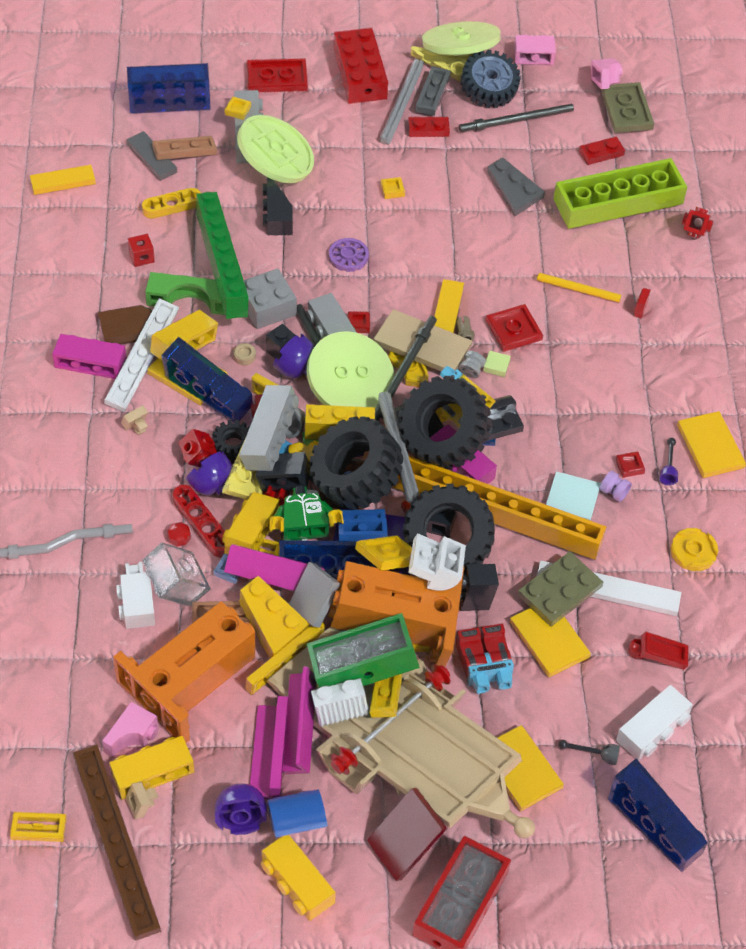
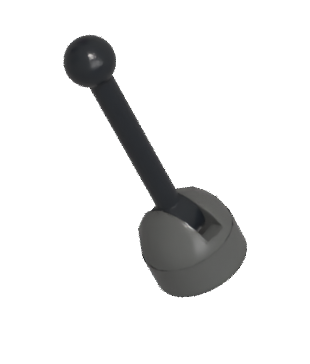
(608, 753)

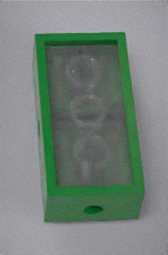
(365, 652)

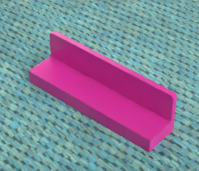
(269, 567)
(299, 723)
(269, 748)

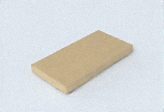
(440, 350)

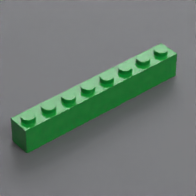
(222, 255)

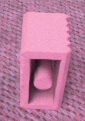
(534, 49)

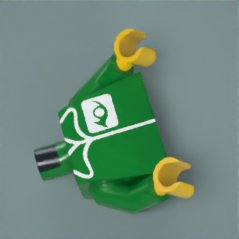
(304, 516)

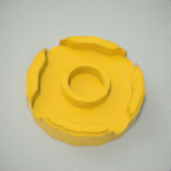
(694, 549)

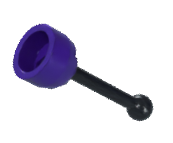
(669, 473)

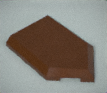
(123, 324)

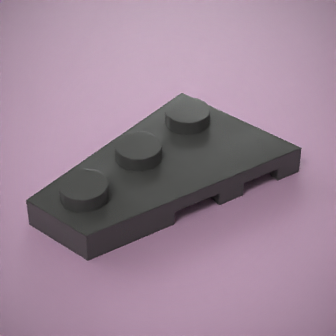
(514, 185)

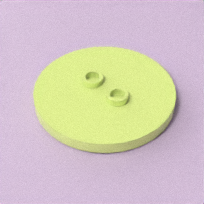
(461, 38)
(275, 149)
(348, 370)

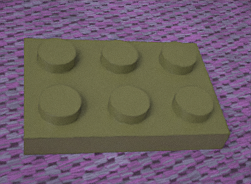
(627, 107)
(560, 588)

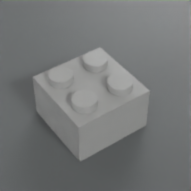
(270, 299)

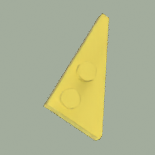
(449, 62)
(240, 481)

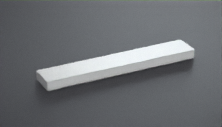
(139, 357)
(633, 593)

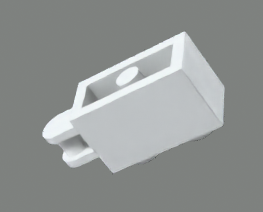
(137, 598)

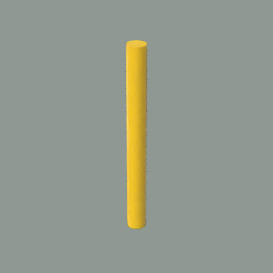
(579, 287)

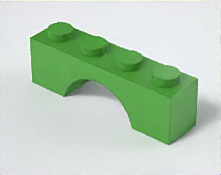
(175, 287)

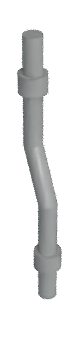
(107, 531)

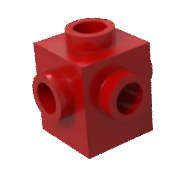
(689, 219)
(196, 447)

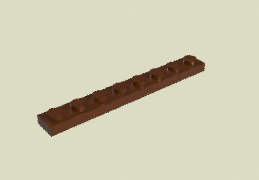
(116, 843)

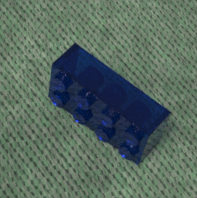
(168, 88)

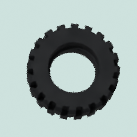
(425, 402)
(372, 478)
(459, 500)

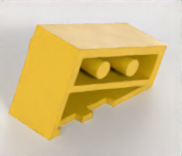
(270, 616)

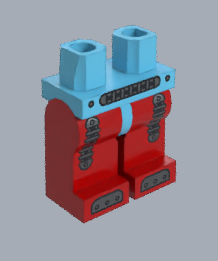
(485, 657)

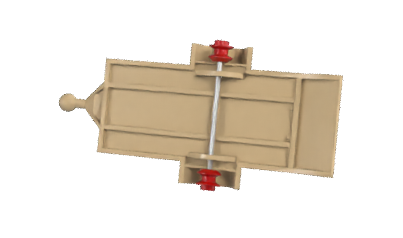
(423, 747)

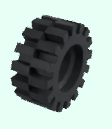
(227, 431)

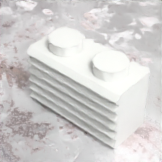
(340, 702)

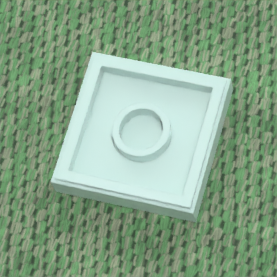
(573, 495)

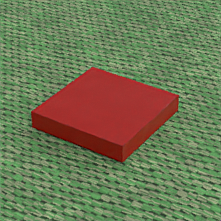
(514, 327)

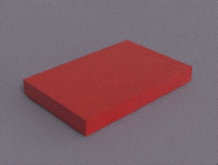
(277, 75)

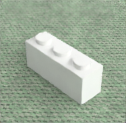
(654, 723)

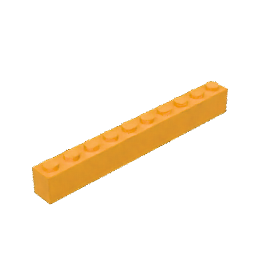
(518, 512)

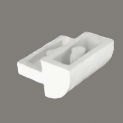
(437, 561)

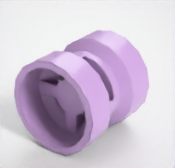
(615, 486)

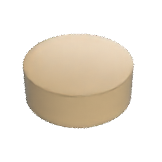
(244, 354)

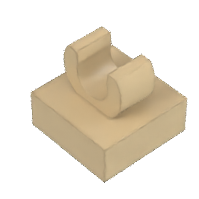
(136, 420)
(140, 799)

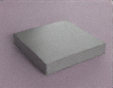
(314, 594)

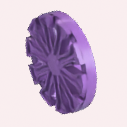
(348, 254)

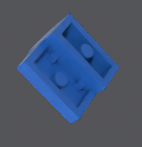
(362, 525)
(296, 813)

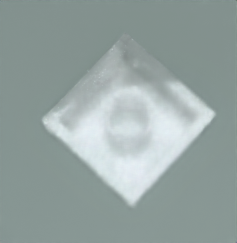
(175, 574)

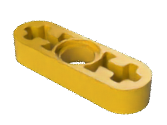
(159, 211)

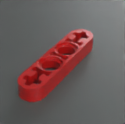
(199, 522)

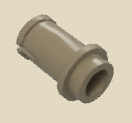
(465, 328)

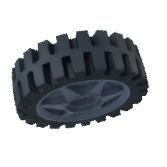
(490, 79)

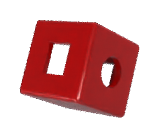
(139, 250)

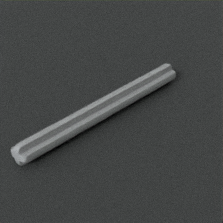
(401, 102)
(391, 423)

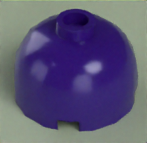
(294, 357)
(211, 475)
(240, 809)

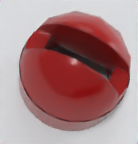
(635, 648)

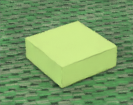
(497, 363)

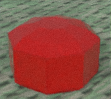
(179, 534)

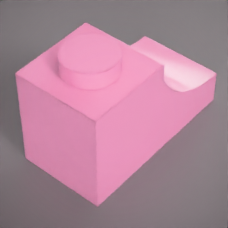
(605, 72)
(133, 727)

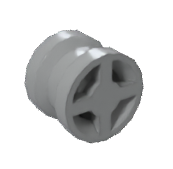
(472, 364)

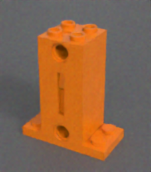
(375, 594)
(188, 667)

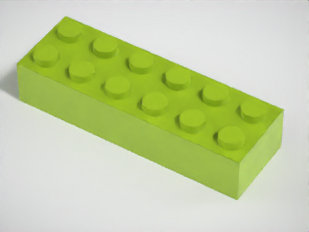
(619, 193)

